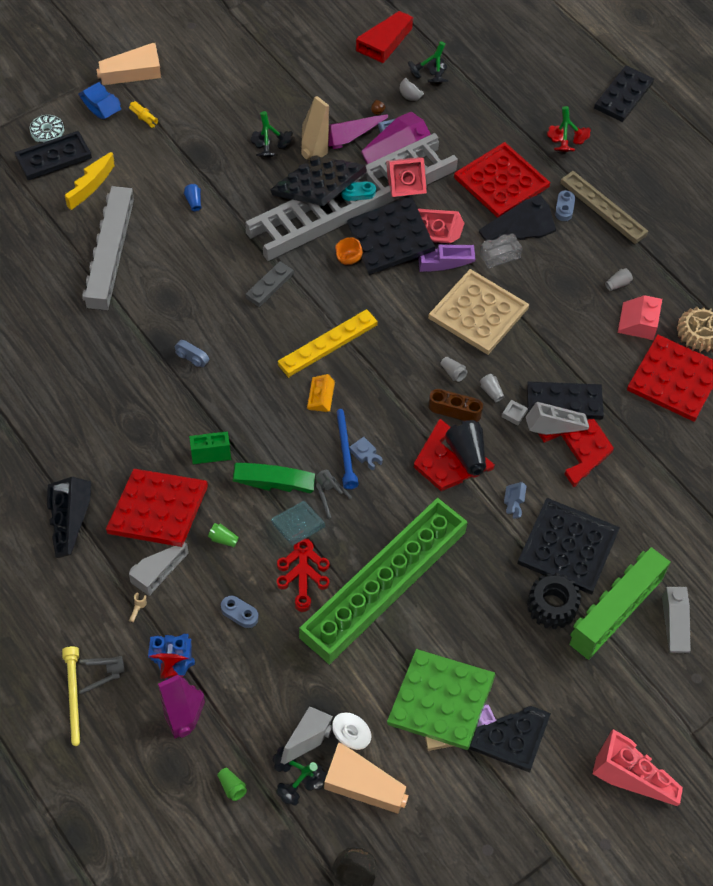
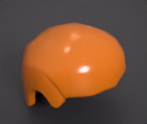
(348, 251)

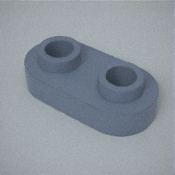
(565, 205)
(191, 353)
(238, 611)

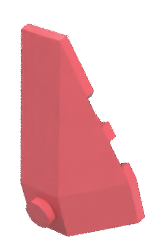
(442, 225)
(627, 768)

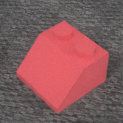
(406, 176)
(640, 317)

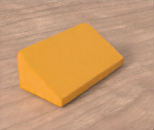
(321, 393)

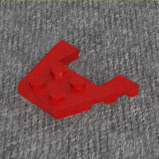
(588, 447)
(441, 464)

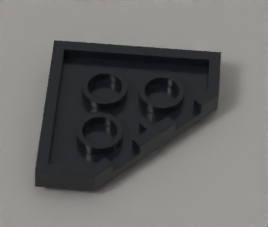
(512, 737)

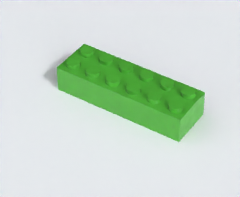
(618, 602)

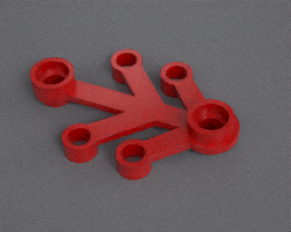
(303, 570)

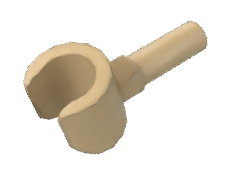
(138, 604)

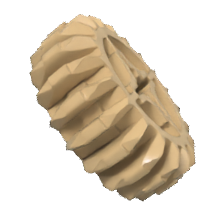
(696, 328)

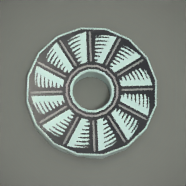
(47, 121)

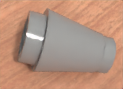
(619, 279)
(454, 369)
(491, 387)

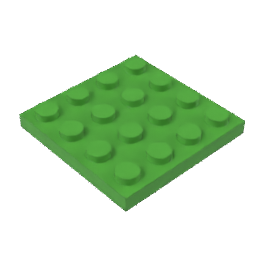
(441, 699)

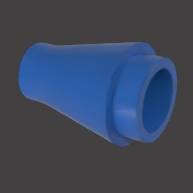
(193, 196)

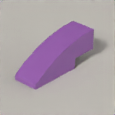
(447, 257)

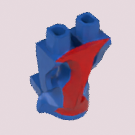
(171, 654)

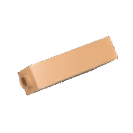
(130, 66)
(363, 781)

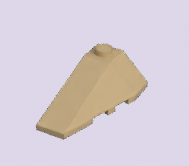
(316, 130)

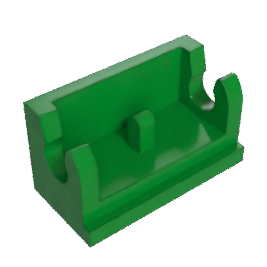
(210, 447)

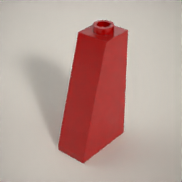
(385, 37)

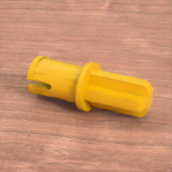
(143, 114)

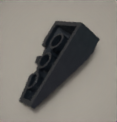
(524, 220)
(68, 504)

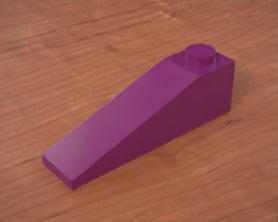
(346, 132)
(399, 134)
(181, 705)

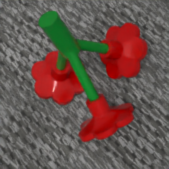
(557, 133)

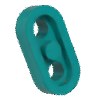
(359, 191)

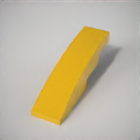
(93, 178)

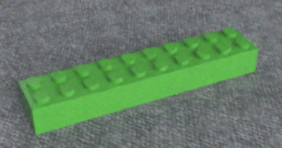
(382, 581)

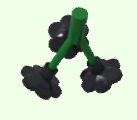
(435, 66)
(262, 139)
(311, 777)

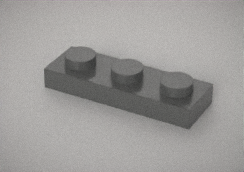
(269, 284)

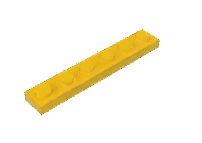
(327, 343)

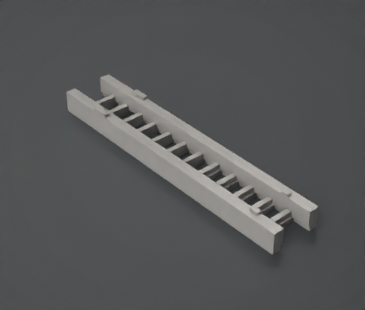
(339, 217)

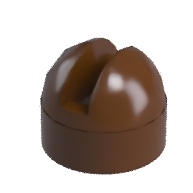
(377, 107)

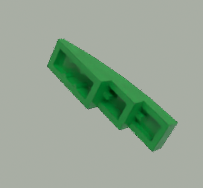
(273, 476)

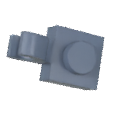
(513, 497)

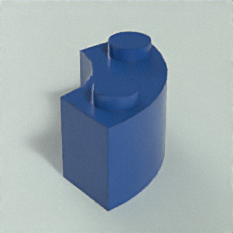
(100, 101)

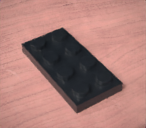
(624, 93)
(53, 155)
(570, 396)

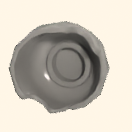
(410, 91)

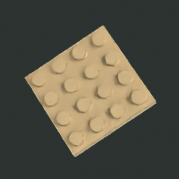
(478, 311)

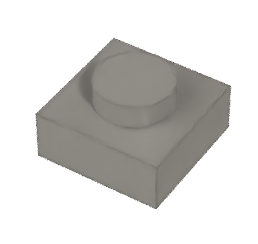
(514, 412)

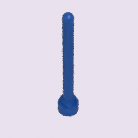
(349, 480)

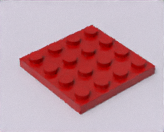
(501, 179)
(674, 378)
(157, 507)

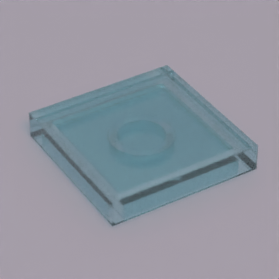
(298, 523)

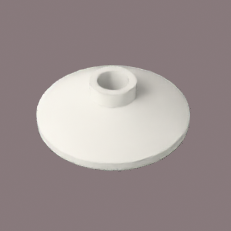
(351, 731)

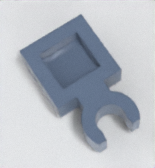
(365, 451)

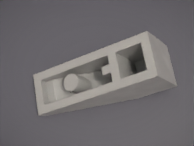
(552, 419)
(154, 569)
(677, 619)
(308, 734)

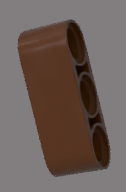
(463, 407)

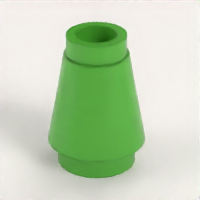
(222, 535)
(231, 784)

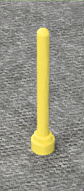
(71, 656)

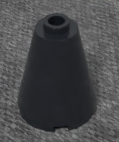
(468, 446)

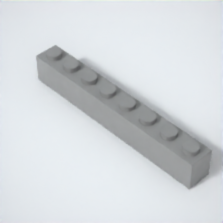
(109, 248)

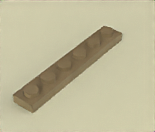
(604, 207)

